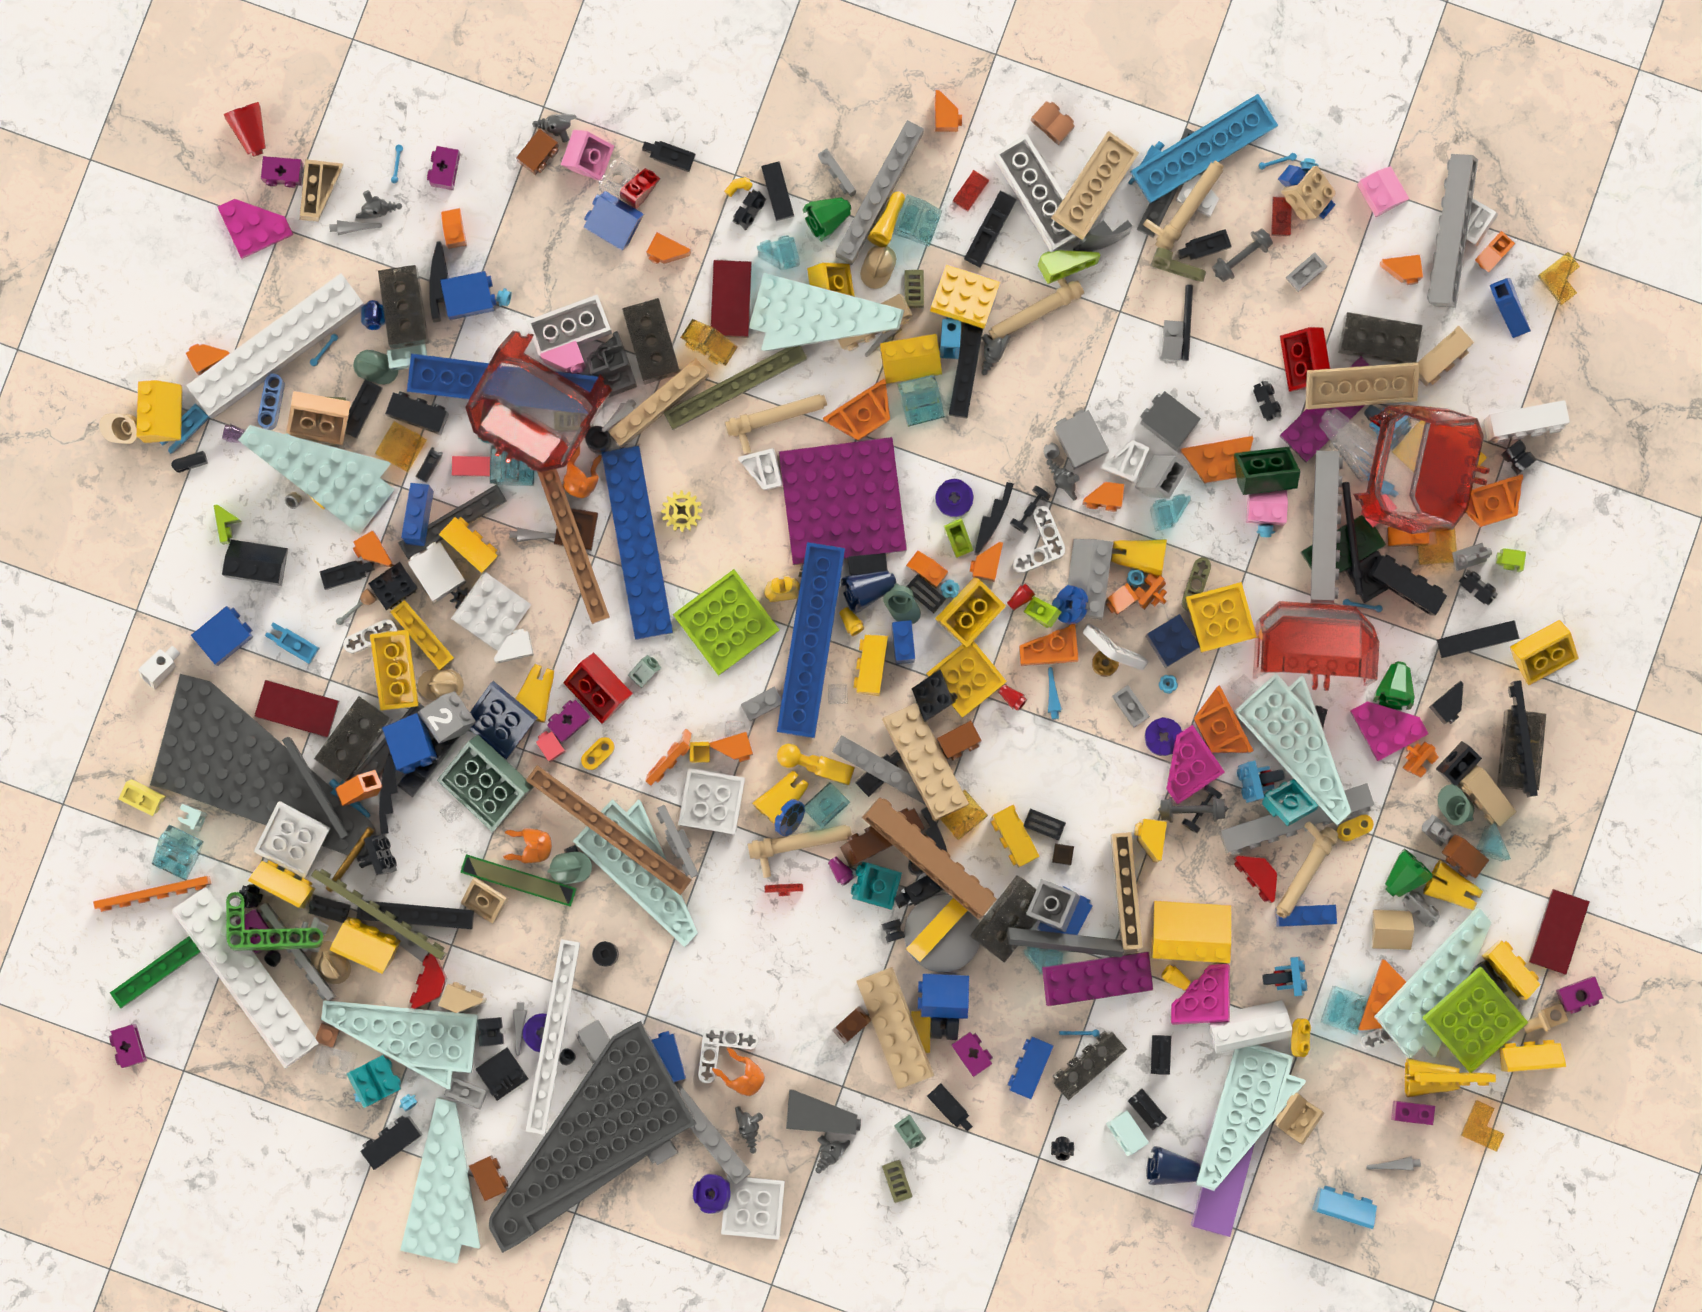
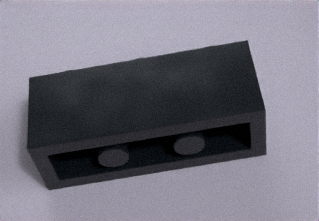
(417, 412)
(390, 1142)

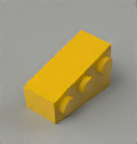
(1014, 836)

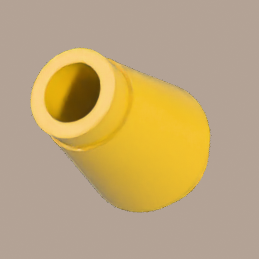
(851, 621)
(1175, 977)

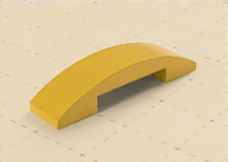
(936, 929)

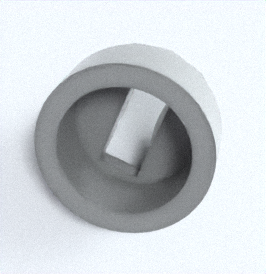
(1051, 451)
(289, 500)

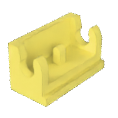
(141, 797)

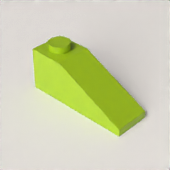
(1064, 263)

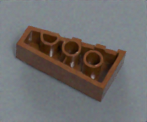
(872, 842)

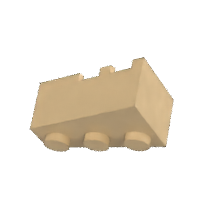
(317, 187)
(1444, 355)
(1487, 796)

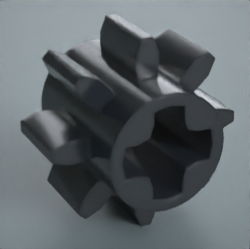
(457, 595)
(251, 895)
(1062, 1148)

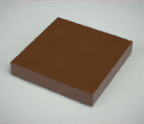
(586, 524)

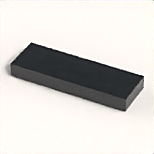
(777, 191)
(362, 407)

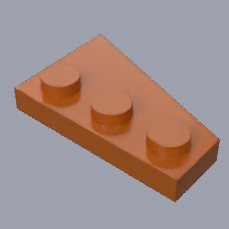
(1053, 648)
(674, 752)

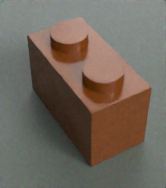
(537, 152)
(959, 740)
(1465, 856)
(489, 1178)

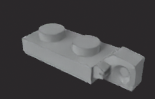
(835, 170)

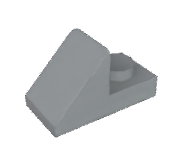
(1172, 340)

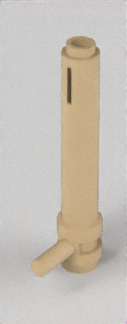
(1173, 230)
(1061, 297)
(747, 423)
(769, 847)
(1321, 848)

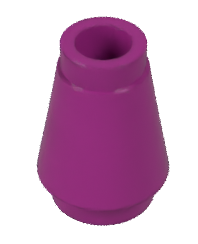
(841, 871)

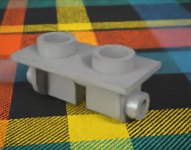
(1471, 556)
(1427, 912)

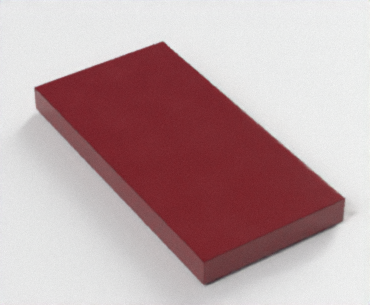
(731, 297)
(296, 708)
(1559, 931)

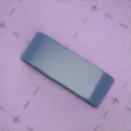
(269, 392)

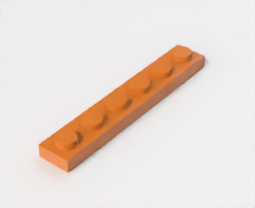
(145, 895)

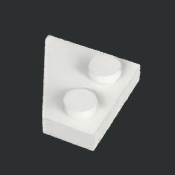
(1127, 461)

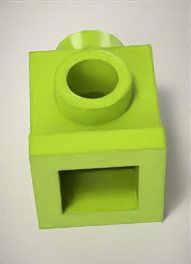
(1511, 559)

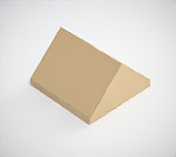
(484, 900)
(1392, 929)

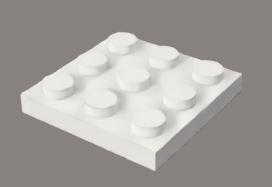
(491, 611)
(711, 801)
(292, 839)
(754, 1208)

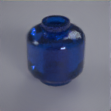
(372, 315)

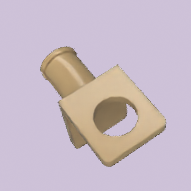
(1544, 1019)

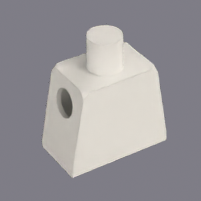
(154, 673)

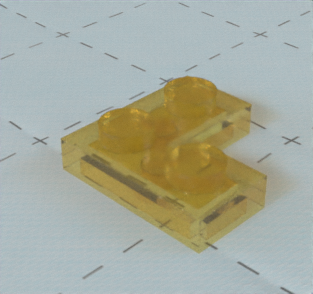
(1555, 278)
(1439, 552)
(1477, 1129)

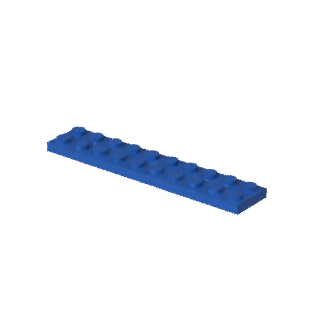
(460, 377)
(637, 542)
(811, 640)

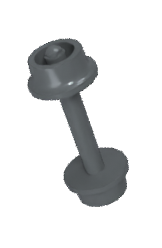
(1261, 240)
(1218, 809)

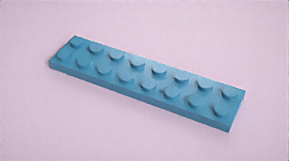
(1199, 149)

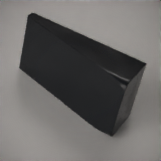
(867, 564)

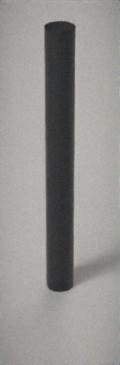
(1187, 322)

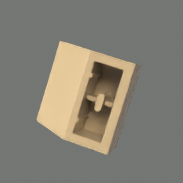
(459, 1000)

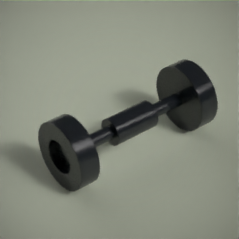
(1030, 509)
(1191, 825)

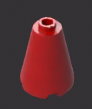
(248, 127)

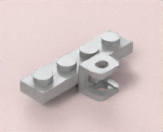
(678, 841)

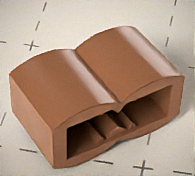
(1052, 122)

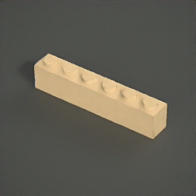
(658, 403)
(1126, 891)

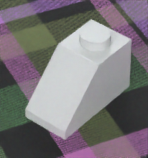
(515, 647)

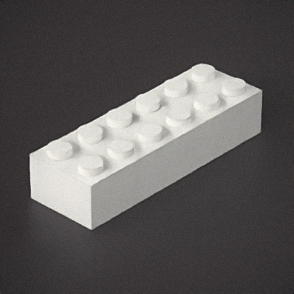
(1034, 189)

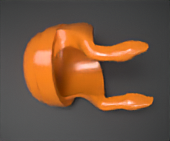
(575, 480)
(537, 848)
(748, 1083)

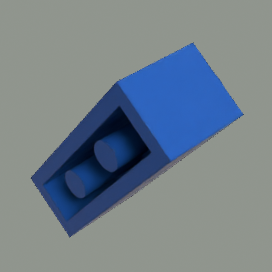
(417, 514)
(1309, 916)
(1030, 1067)

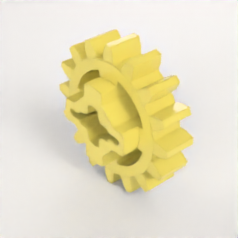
(691, 520)

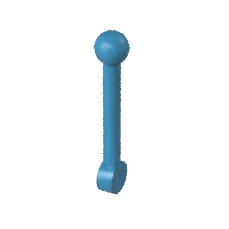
(399, 149)
(1292, 157)
(314, 362)
(1378, 608)
(1095, 1033)

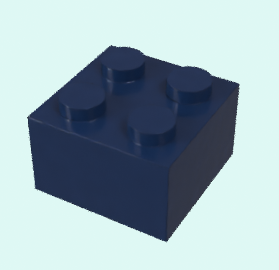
(1172, 641)

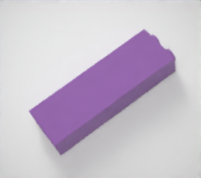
(1218, 1208)

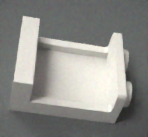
(436, 571)

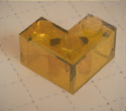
(708, 342)

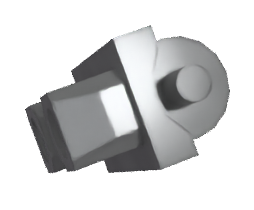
(1437, 830)
(315, 924)

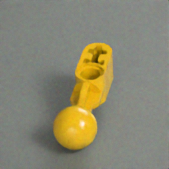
(790, 756)

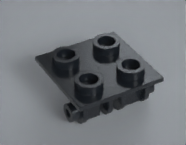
(393, 586)
(933, 695)
(501, 1074)

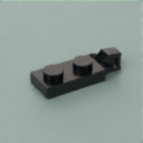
(670, 155)
(1205, 245)
(345, 573)
(870, 783)
(917, 892)
(949, 1107)

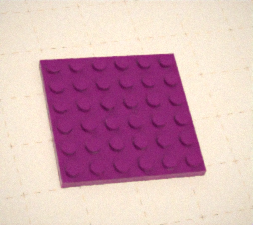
(843, 498)

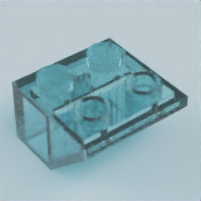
(917, 220)
(779, 253)
(921, 400)
(509, 474)
(1167, 513)
(177, 852)
(1042, 958)
(1344, 1010)

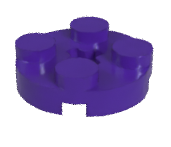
(947, 506)
(1152, 736)
(530, 1031)
(704, 1200)

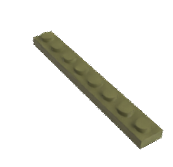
(734, 386)
(373, 909)

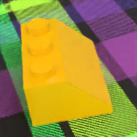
(832, 277)
(910, 358)
(159, 411)
(469, 544)
(970, 612)
(1544, 652)
(871, 664)
(1151, 837)
(282, 884)
(365, 945)
(1512, 970)
(1531, 1056)

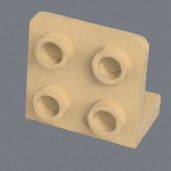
(1310, 194)
(1298, 1118)

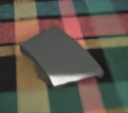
(1102, 236)
(613, 365)

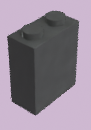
(1169, 420)

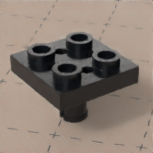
(378, 855)

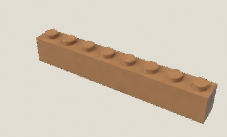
(929, 857)

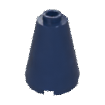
(866, 588)
(1170, 1168)

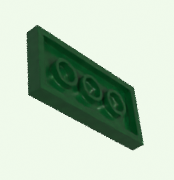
(1367, 539)

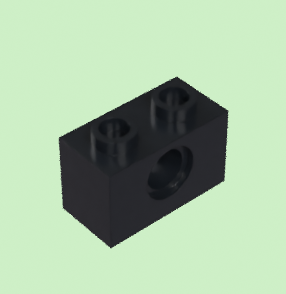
(1458, 763)

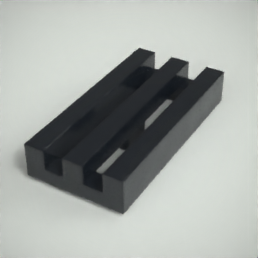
(929, 587)
(1059, 830)

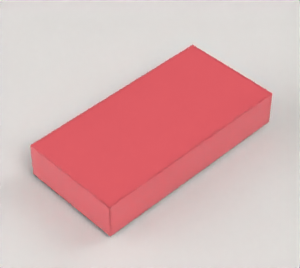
(470, 466)

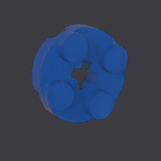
(1063, 600)

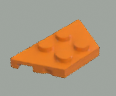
(862, 413)
(1216, 460)
(1495, 501)
(1220, 726)
(1385, 986)

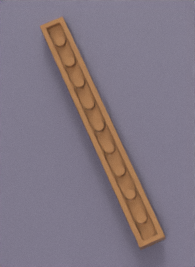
(573, 545)
(608, 830)

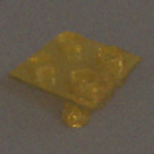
(400, 446)
(964, 819)

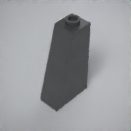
(816, 1115)

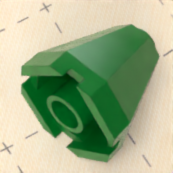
(826, 216)
(1396, 688)
(1406, 874)

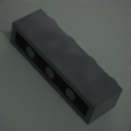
(1407, 585)

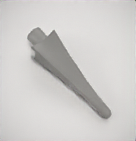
(345, 227)
(882, 338)
(622, 411)
(525, 535)
(519, 1021)
(1402, 1164)

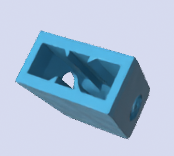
(950, 338)

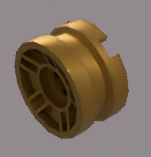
(1104, 670)

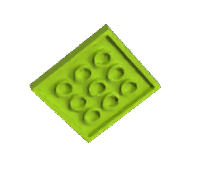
(726, 622)
(1475, 1019)

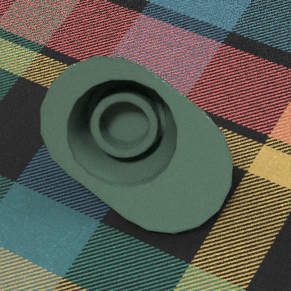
(374, 367)
(902, 604)
(1455, 805)
(570, 867)

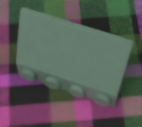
(485, 783)

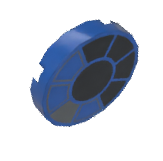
(790, 818)

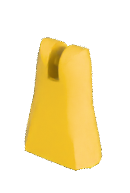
(883, 229)
(1141, 555)
(782, 589)
(536, 692)
(772, 801)
(1451, 886)
(1414, 1088)

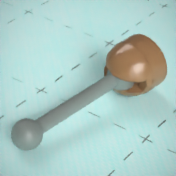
(366, 598)

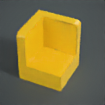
(699, 752)

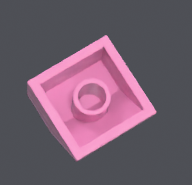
(587, 154)
(1382, 191)
(565, 358)
(1267, 508)

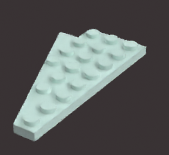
(808, 314)
(334, 477)
(1292, 732)
(648, 891)
(1430, 984)
(417, 1038)
(1250, 1101)
(442, 1201)

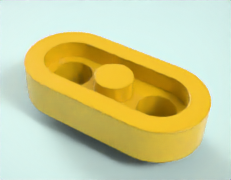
(597, 753)
(1355, 828)
(1300, 1037)

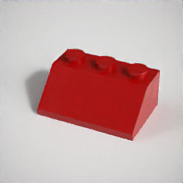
(1303, 352)
(597, 687)

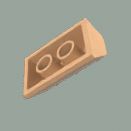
(318, 418)

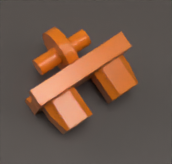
(1156, 584)
(1418, 756)

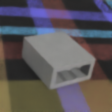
(1080, 438)
(1161, 476)

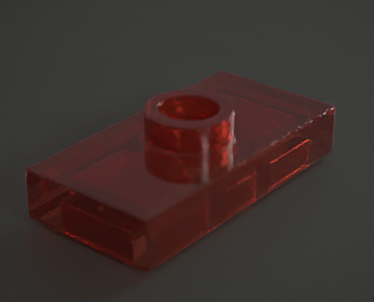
(970, 190)
(1281, 217)
(783, 889)

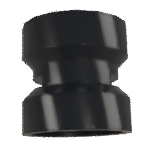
(891, 926)

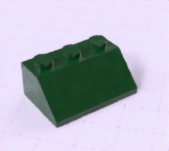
(1266, 470)

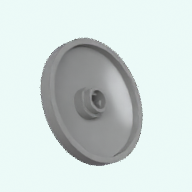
(954, 948)

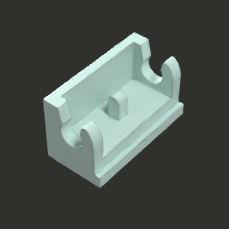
(400, 358)
(195, 818)
(1127, 1133)

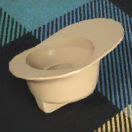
(878, 266)
(119, 428)
(438, 682)
(330, 965)

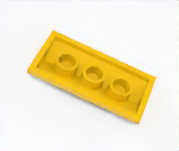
(394, 669)

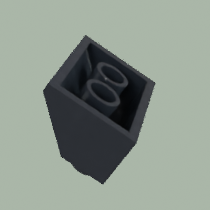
(255, 562)

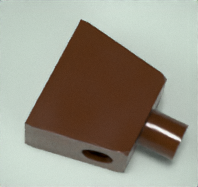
(851, 1025)

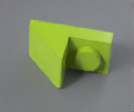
(223, 519)
(958, 538)
(1042, 612)

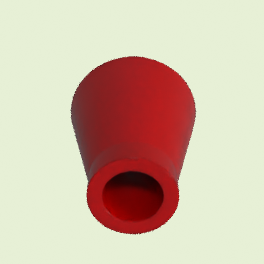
(1021, 596)
(1014, 698)

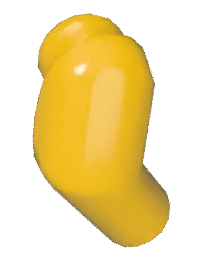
(736, 184)

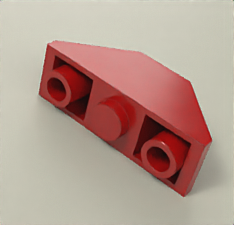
(639, 188)
(1259, 874)
(430, 983)

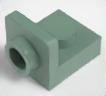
(644, 670)
(910, 1132)

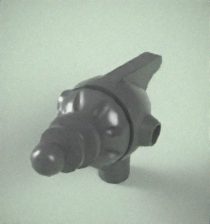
(556, 124)
(376, 207)
(993, 351)
(1064, 479)
(748, 1127)
(830, 1152)

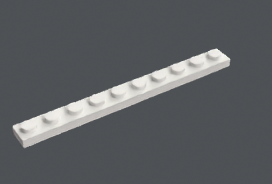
(552, 1037)

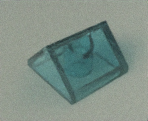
(826, 805)
(1492, 844)

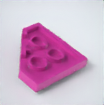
(253, 226)
(1387, 728)
(1191, 765)
(1205, 998)

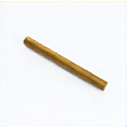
(351, 857)

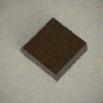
(1063, 854)

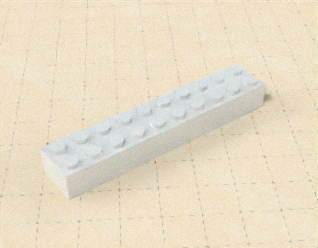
(276, 346)
(245, 979)

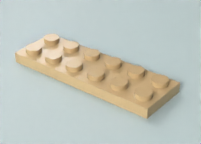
(1095, 185)
(1362, 385)
(925, 762)
(895, 1028)

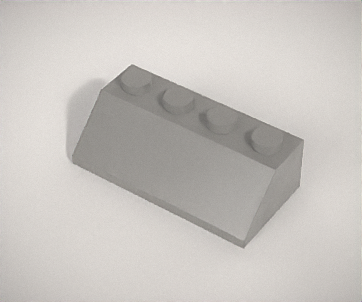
(1090, 572)

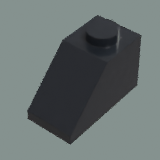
(1449, 704)

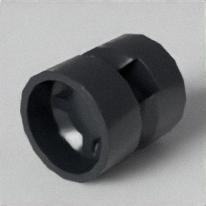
(597, 440)
(1518, 457)
(605, 954)
(490, 1024)
(951, 1029)

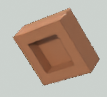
(327, 1035)

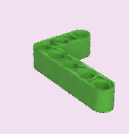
(264, 934)

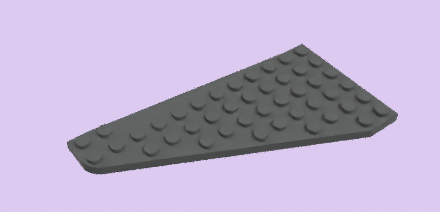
(235, 764)
(607, 1126)

